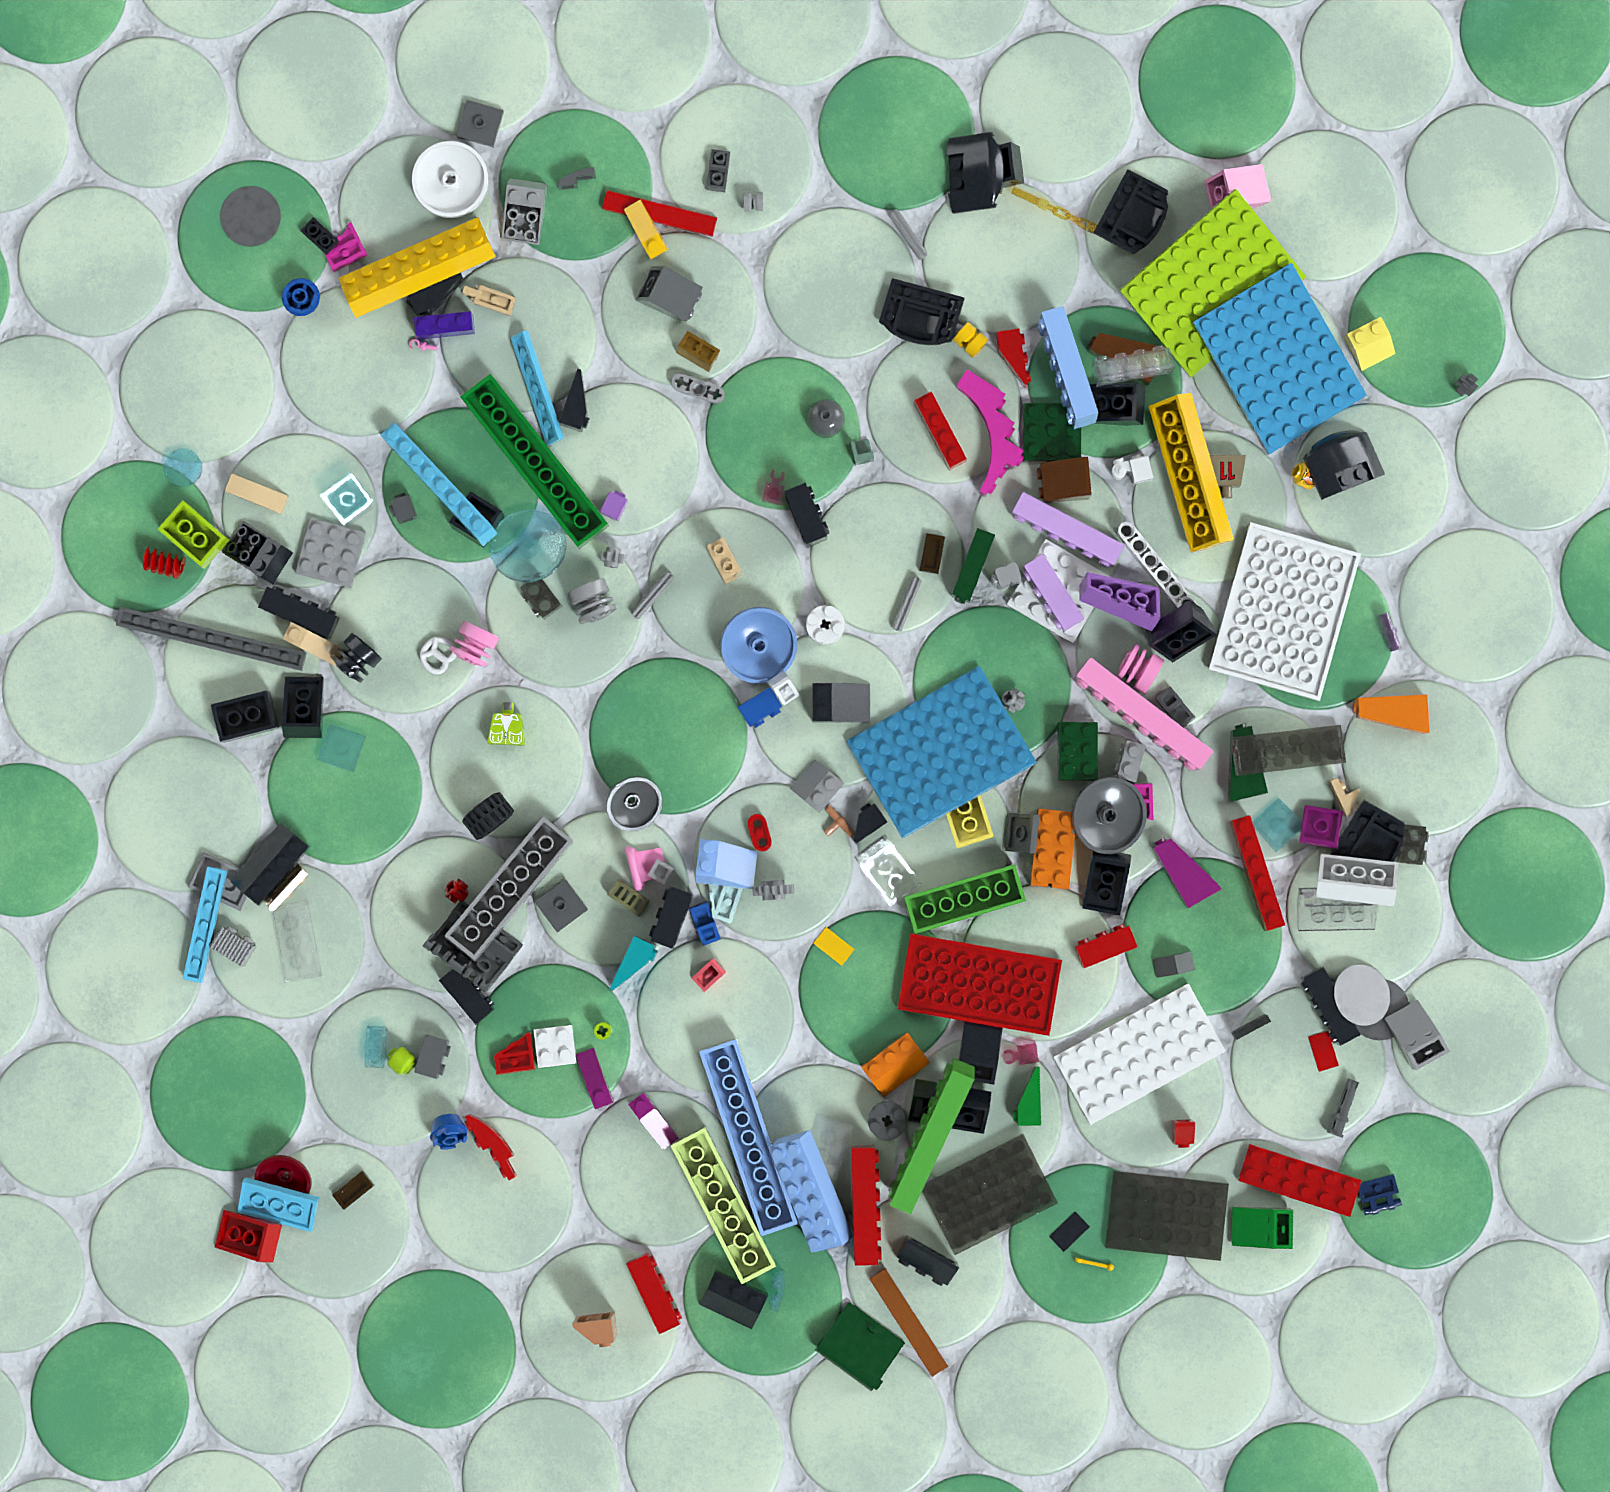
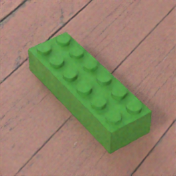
(964, 899)

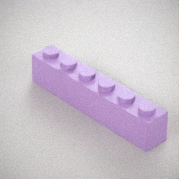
(1067, 529)

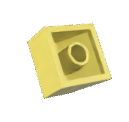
(1370, 344)

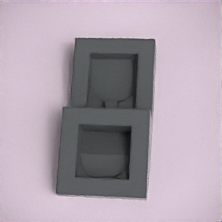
(571, 180)
(1174, 707)

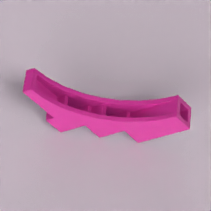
(987, 401)

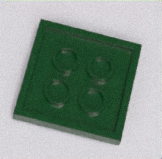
(1049, 434)

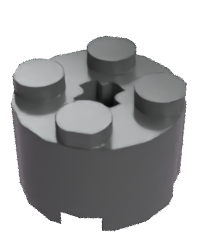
(897, 1116)

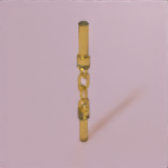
(1044, 204)

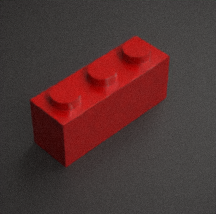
(1105, 945)

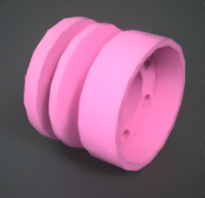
(474, 644)
(1140, 669)

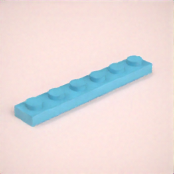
(537, 387)
(205, 924)

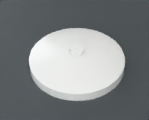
(450, 179)

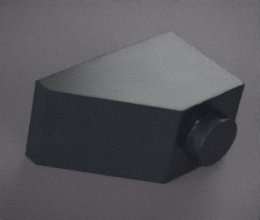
(868, 821)

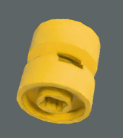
(970, 339)

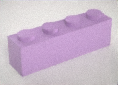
(1053, 593)

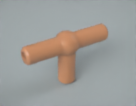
(839, 821)

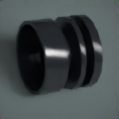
(356, 658)

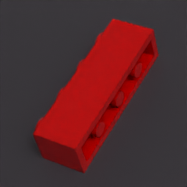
(940, 430)
(653, 1292)

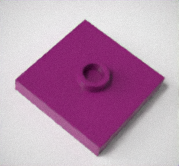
(1321, 826)

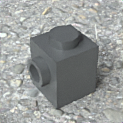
(403, 508)

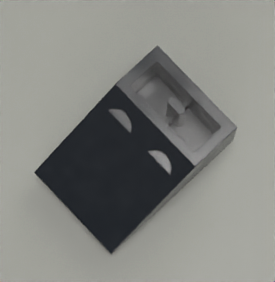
(257, 552)
(981, 1049)

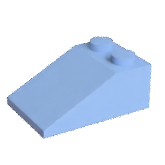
(725, 864)

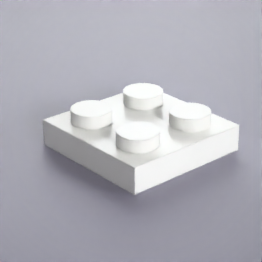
(555, 1046)

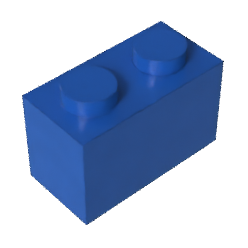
(760, 707)

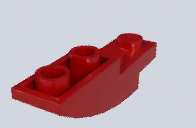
(489, 1137)

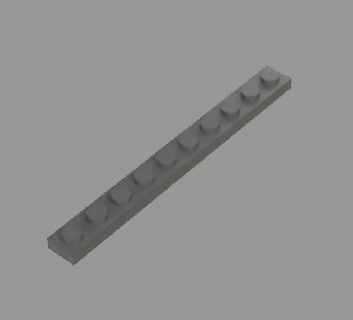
(211, 639)

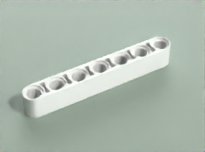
(1159, 565)

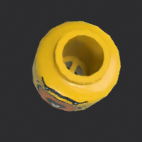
(1302, 477)

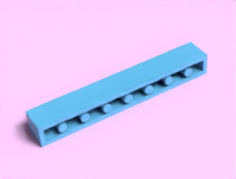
(438, 484)

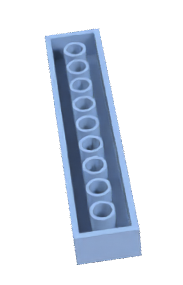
(748, 1136)

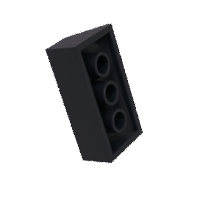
(269, 864)
(971, 1116)

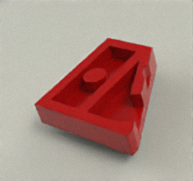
(516, 1057)

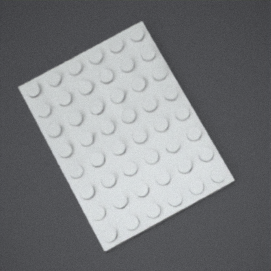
(1284, 611)

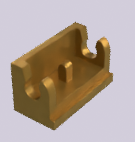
(698, 351)

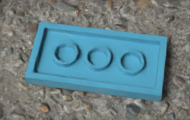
(278, 1204)

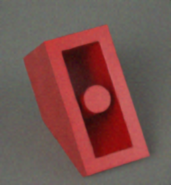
(1183, 1132)

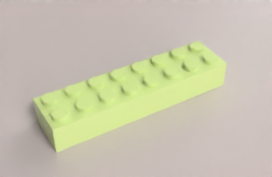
(723, 1205)

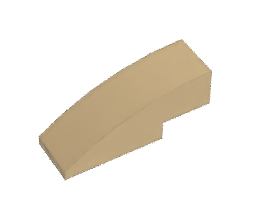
(256, 493)

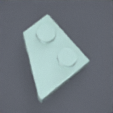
(724, 901)

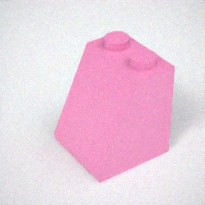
(1247, 180)

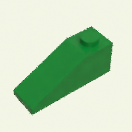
(1029, 1104)

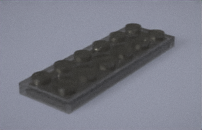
(1288, 750)

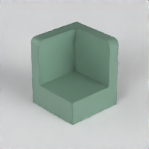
(861, 451)

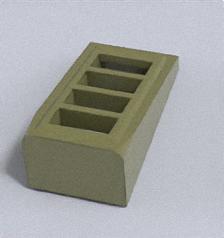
(616, 886)

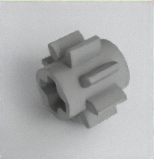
(612, 557)
(1013, 700)

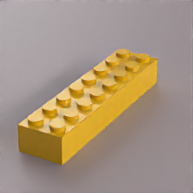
(416, 267)
(1191, 472)

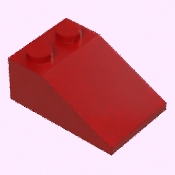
(248, 1236)

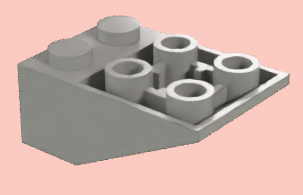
(524, 211)
(1416, 1035)

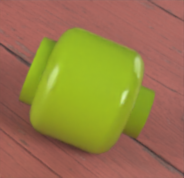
(401, 1061)

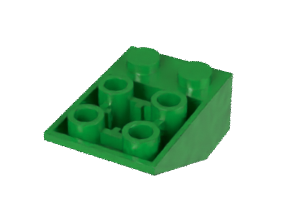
(1262, 1227)

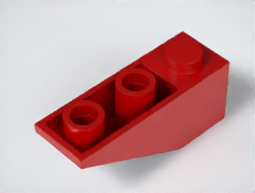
(1011, 351)

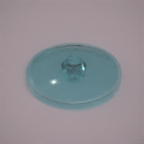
(528, 546)

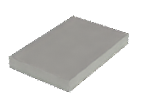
(231, 894)

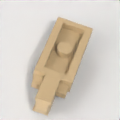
(490, 299)

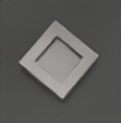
(660, 871)

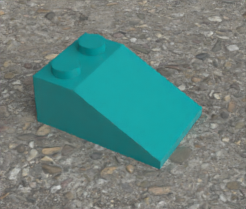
(636, 957)

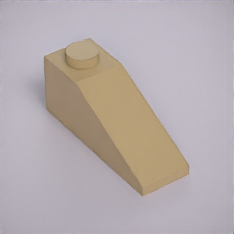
(311, 643)

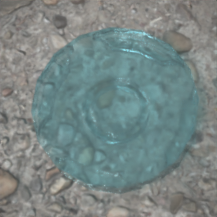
(182, 467)

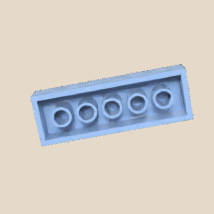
(1068, 367)
(810, 1191)

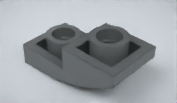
(718, 170)

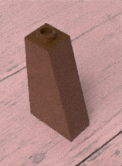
(1110, 345)

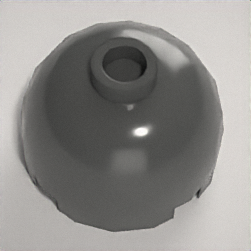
(825, 418)

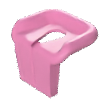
(641, 864)

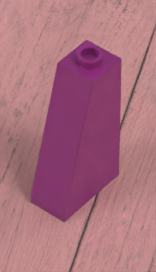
(1185, 874)

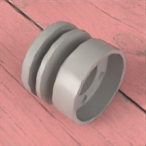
(592, 601)

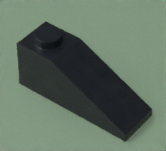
(430, 298)
(575, 409)

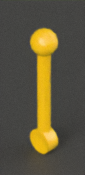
(1110, 1267)

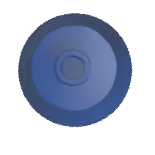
(300, 297)
(448, 1131)

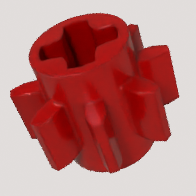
(456, 891)

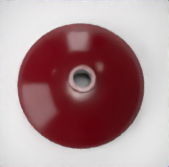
(273, 1170)

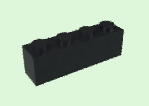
(299, 612)
(1322, 994)

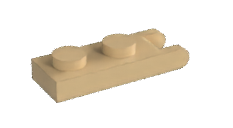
(286, 887)

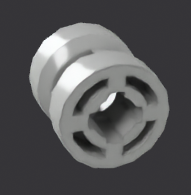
(757, 201)

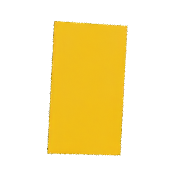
(833, 946)

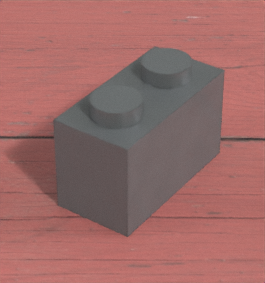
(432, 1056)

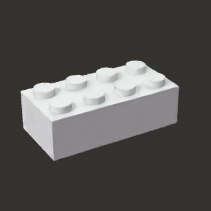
(1357, 880)

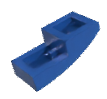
(705, 923)

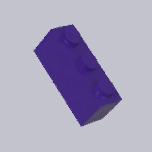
(444, 325)

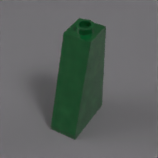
(973, 566)
(1246, 785)

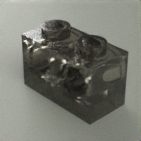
(544, 594)
(1417, 845)

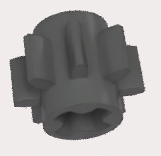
(1466, 385)

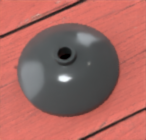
(640, 811)

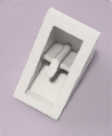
(783, 688)

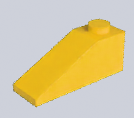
(646, 230)

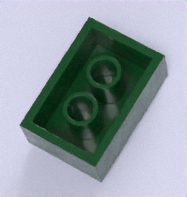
(1077, 751)

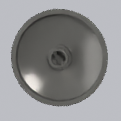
(1108, 815)

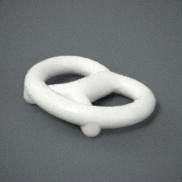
(437, 654)

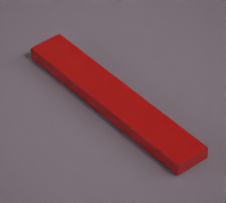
(663, 214)

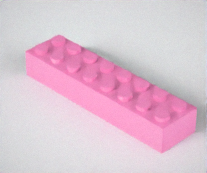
(1143, 714)

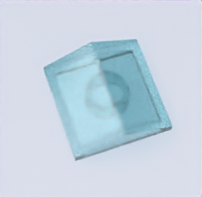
(346, 498)
(1277, 825)

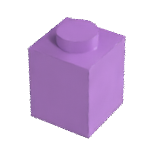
(614, 505)

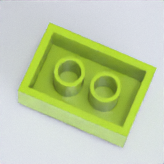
(193, 534)

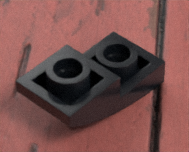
(319, 236)

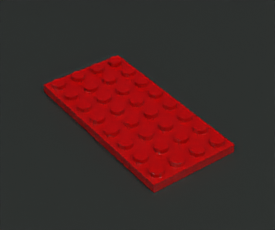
(979, 984)

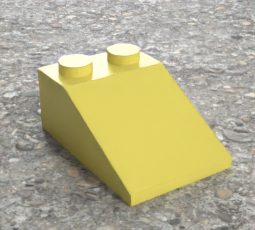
(969, 823)

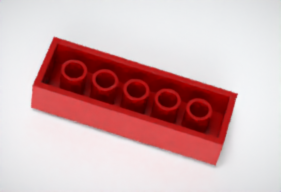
(864, 1205)

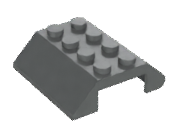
(487, 967)

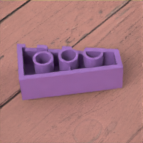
(1122, 598)

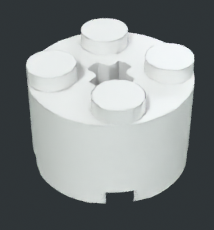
(827, 614)

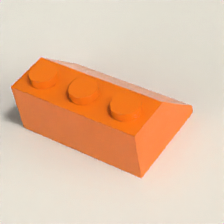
(895, 1064)

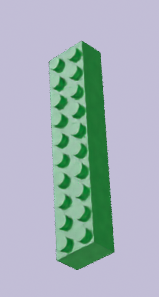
(534, 461)

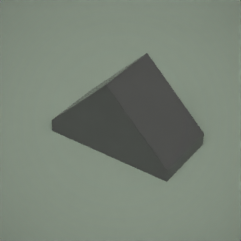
(1174, 964)

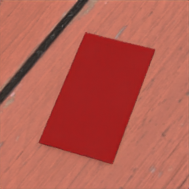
(1323, 1051)

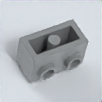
(1130, 761)

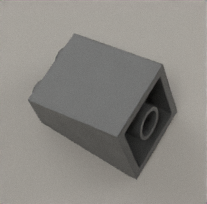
(669, 293)

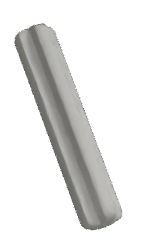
(908, 234)
(652, 595)
(906, 604)

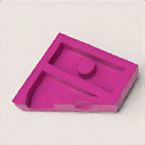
(347, 250)

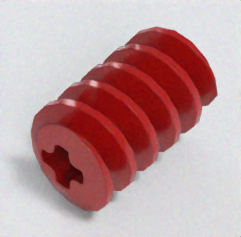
(163, 564)

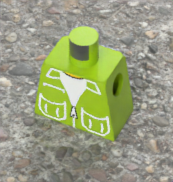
(507, 727)

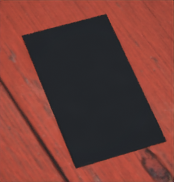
(1069, 1231)

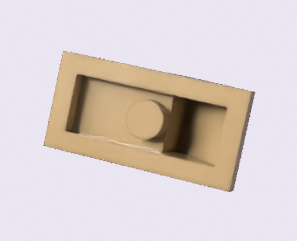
(1345, 801)

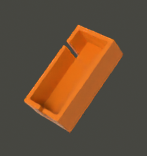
(1053, 850)

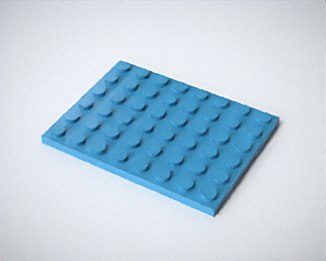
(1279, 358)
(941, 752)

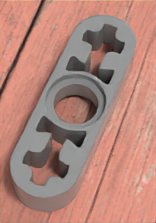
(686, 378)

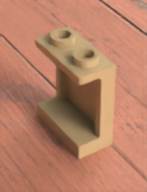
(724, 560)

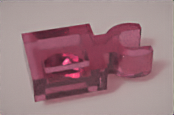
(774, 491)
(1025, 1054)

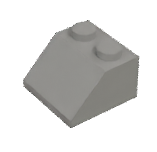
(817, 786)

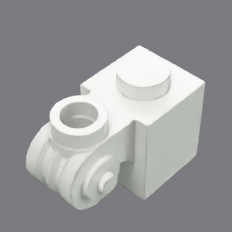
(1138, 468)

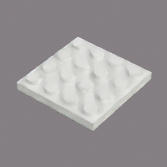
(1071, 573)

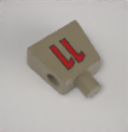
(1228, 472)

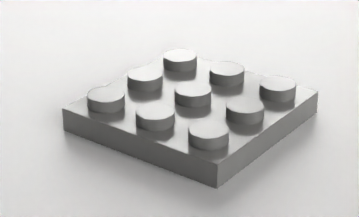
(330, 553)

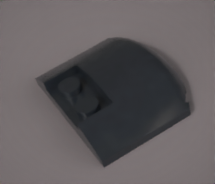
(974, 172)
(1133, 213)
(920, 313)
(1342, 462)
(1371, 835)

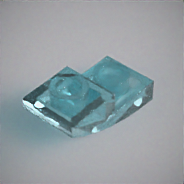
(375, 1046)
(778, 1284)

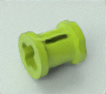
(605, 1025)

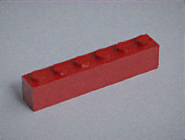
(1257, 873)

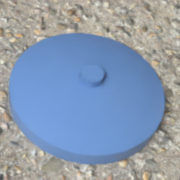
(758, 644)

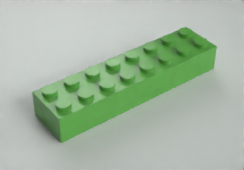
(931, 1136)

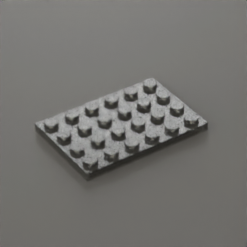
(989, 1194)
(1166, 1215)

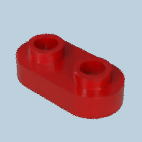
(759, 832)

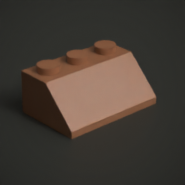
(597, 1328)

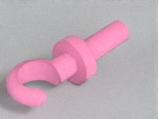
(423, 345)

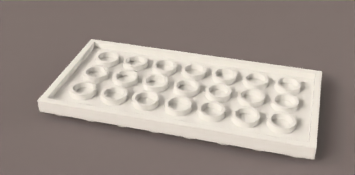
(1139, 1054)

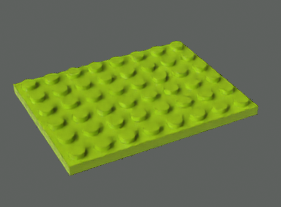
(1201, 271)

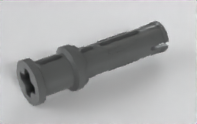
(1340, 1117)

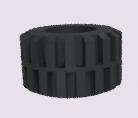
(488, 815)

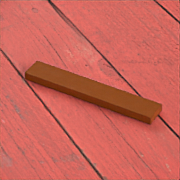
(908, 1322)

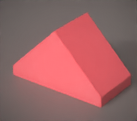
(708, 975)

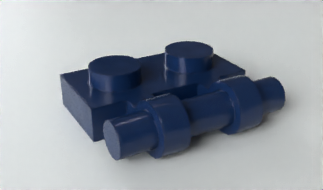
(1378, 1188)

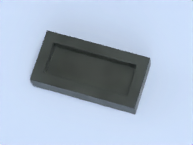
(1251, 1026)

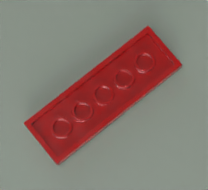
(1299, 1180)

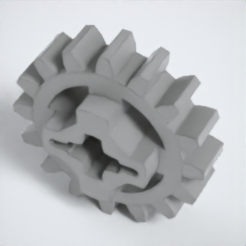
(773, 890)

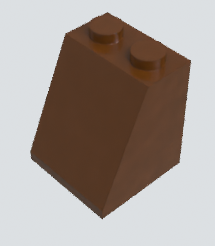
(1064, 480)

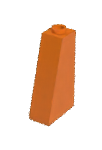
(1401, 712)

